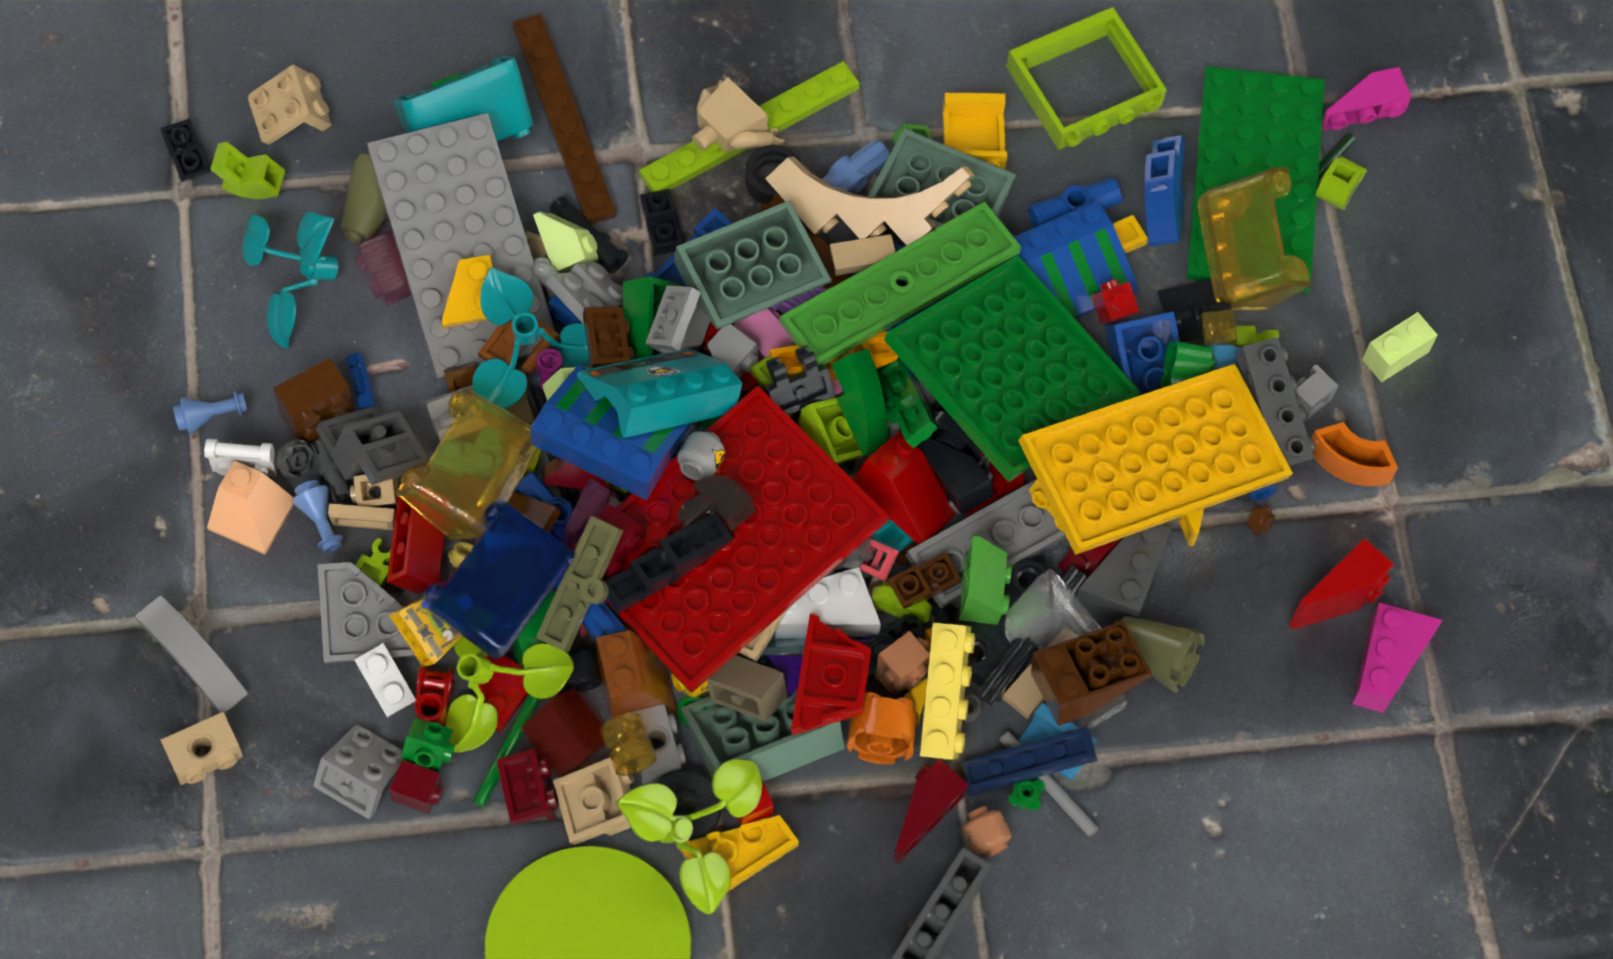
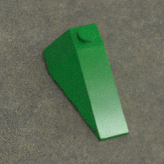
(640, 307)

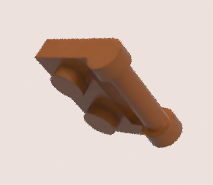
(501, 346)

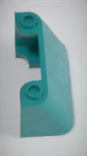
(486, 90)

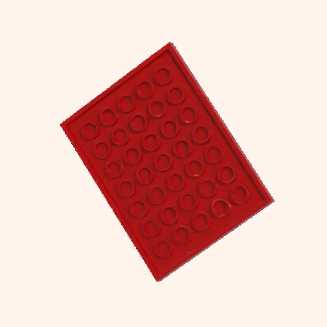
(801, 530)

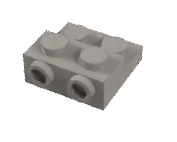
(586, 286)

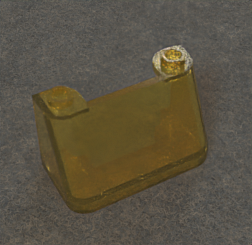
(1247, 243)
(471, 467)

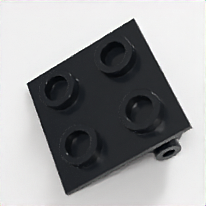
(1188, 304)

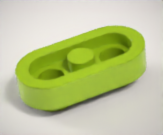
(886, 600)

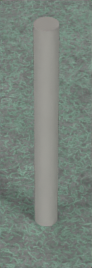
(1058, 794)

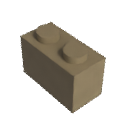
(748, 688)

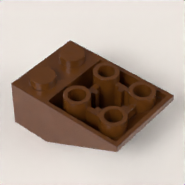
(1088, 671)

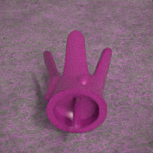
(548, 363)

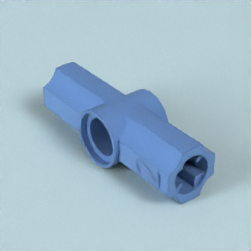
(853, 172)

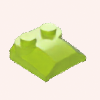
(829, 430)

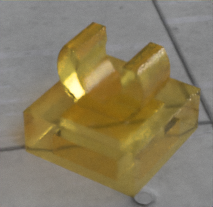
(1219, 327)

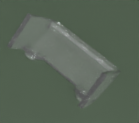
(1053, 615)

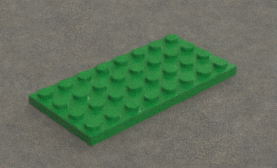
(1254, 125)

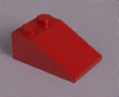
(905, 489)
(1346, 587)

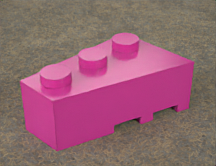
(1390, 652)

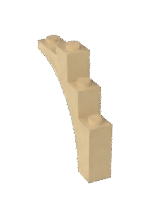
(821, 203)

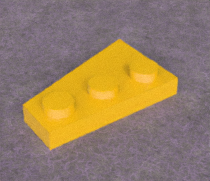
(748, 847)

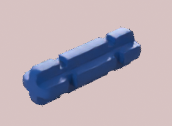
(360, 381)

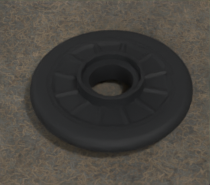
(699, 789)

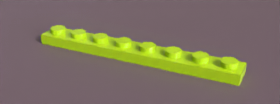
(781, 113)

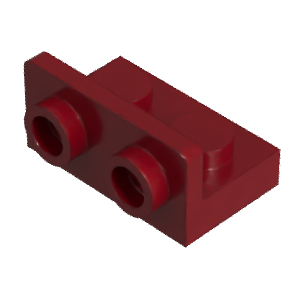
(527, 787)

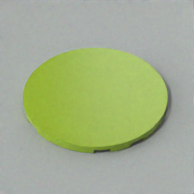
(588, 907)

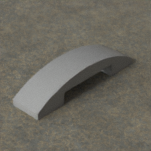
(192, 654)

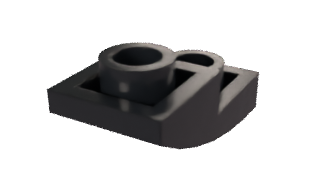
(185, 150)
(661, 221)

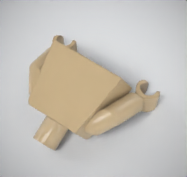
(731, 120)

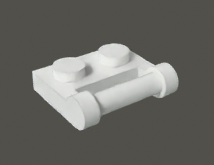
(257, 457)

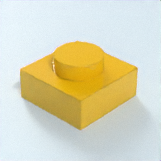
(1130, 234)

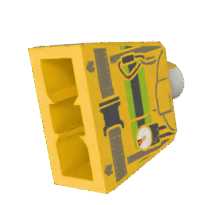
(424, 632)

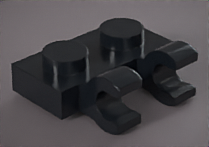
(801, 389)

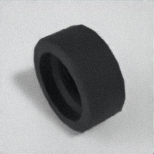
(765, 155)

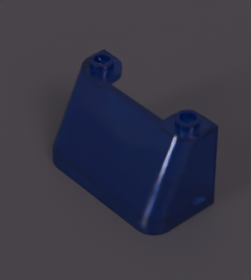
(500, 580)

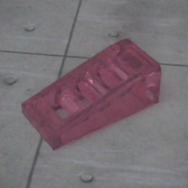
(591, 503)

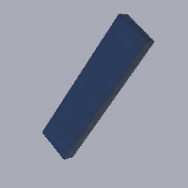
(1029, 761)

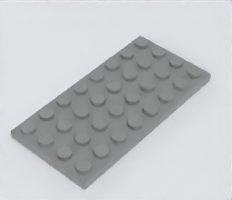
(447, 205)

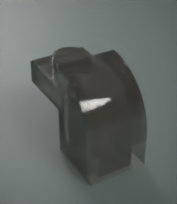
(719, 496)

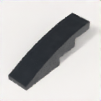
(668, 562)

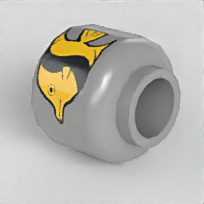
(701, 455)

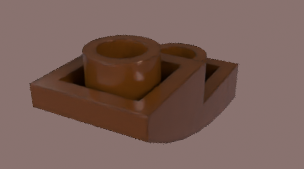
(925, 581)

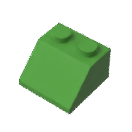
(984, 583)

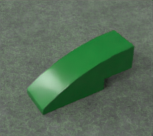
(862, 400)

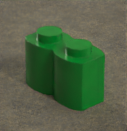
(1184, 362)

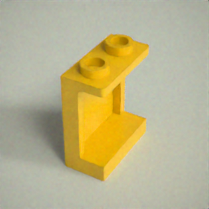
(976, 125)

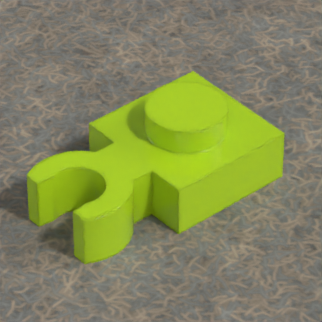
(376, 566)

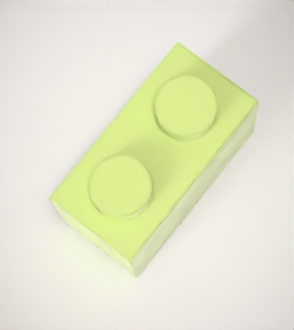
(1399, 347)

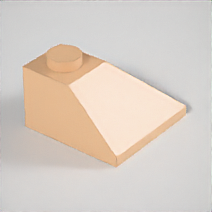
(249, 508)

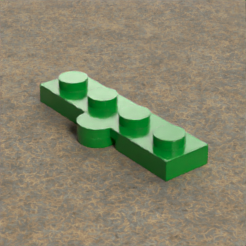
(906, 402)

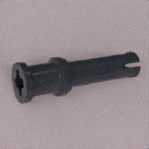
(607, 252)

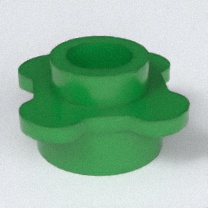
(1030, 802)

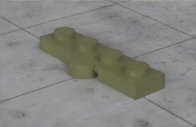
(580, 584)

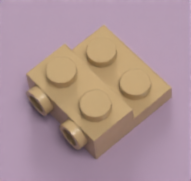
(590, 800)

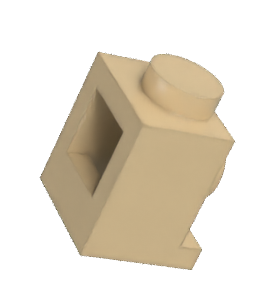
(362, 492)

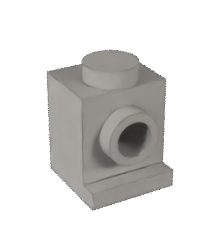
(1315, 391)

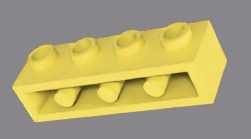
(946, 691)

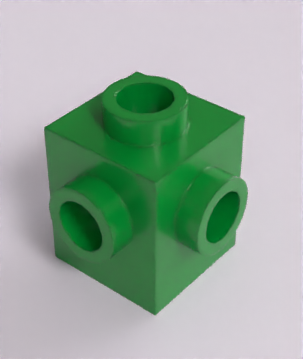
(428, 745)

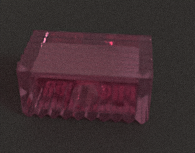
(383, 263)

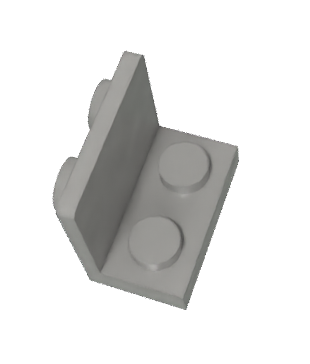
(679, 321)
(358, 770)

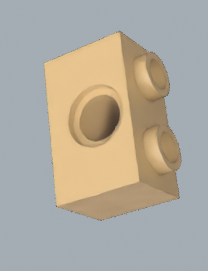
(213, 733)

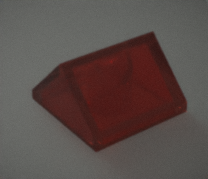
(565, 733)

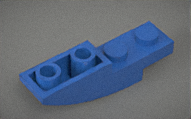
(1163, 190)

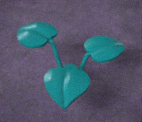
(310, 238)
(510, 298)

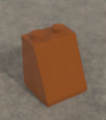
(632, 675)

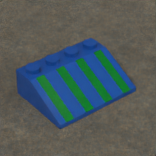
(1076, 256)
(590, 438)

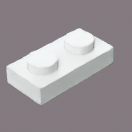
(385, 680)

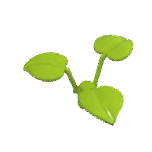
(476, 721)
(651, 818)

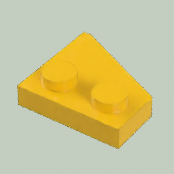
(465, 293)

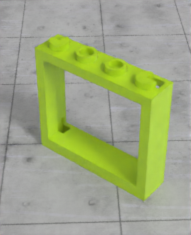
(1070, 38)

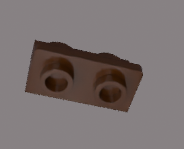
(606, 336)

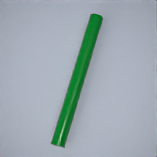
(506, 749)

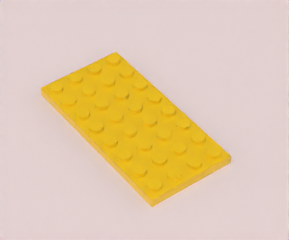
(1154, 458)

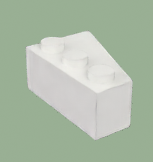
(840, 603)

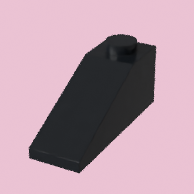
(958, 475)

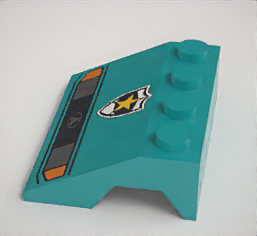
(664, 390)

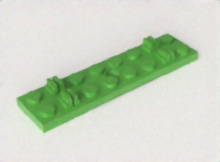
(874, 301)

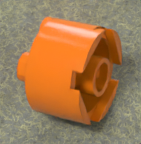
(883, 730)

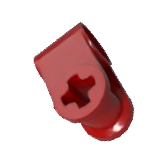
(434, 692)

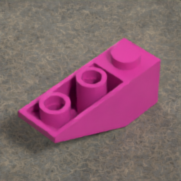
(1375, 97)

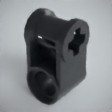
(585, 672)

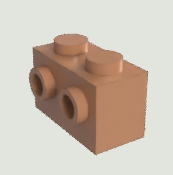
(903, 665)

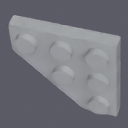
(356, 615)

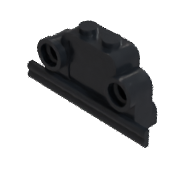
(996, 660)

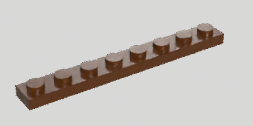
(564, 119)

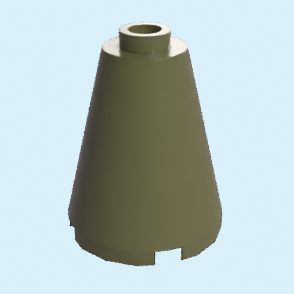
(364, 204)
(1166, 649)

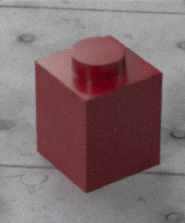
(416, 787)

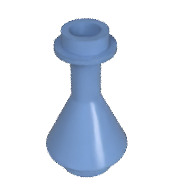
(193, 413)
(313, 502)

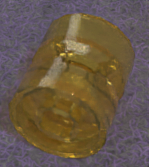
(627, 740)

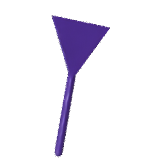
(792, 666)

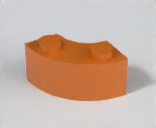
(1353, 458)

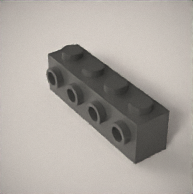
(1274, 390)

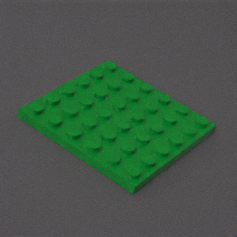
(1008, 362)

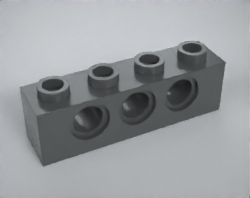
(945, 908)

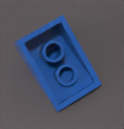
(1140, 347)

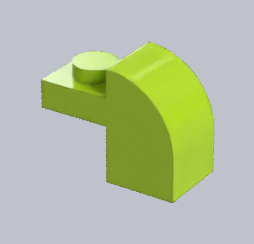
(247, 177)
(1340, 182)

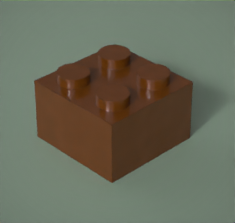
(312, 398)

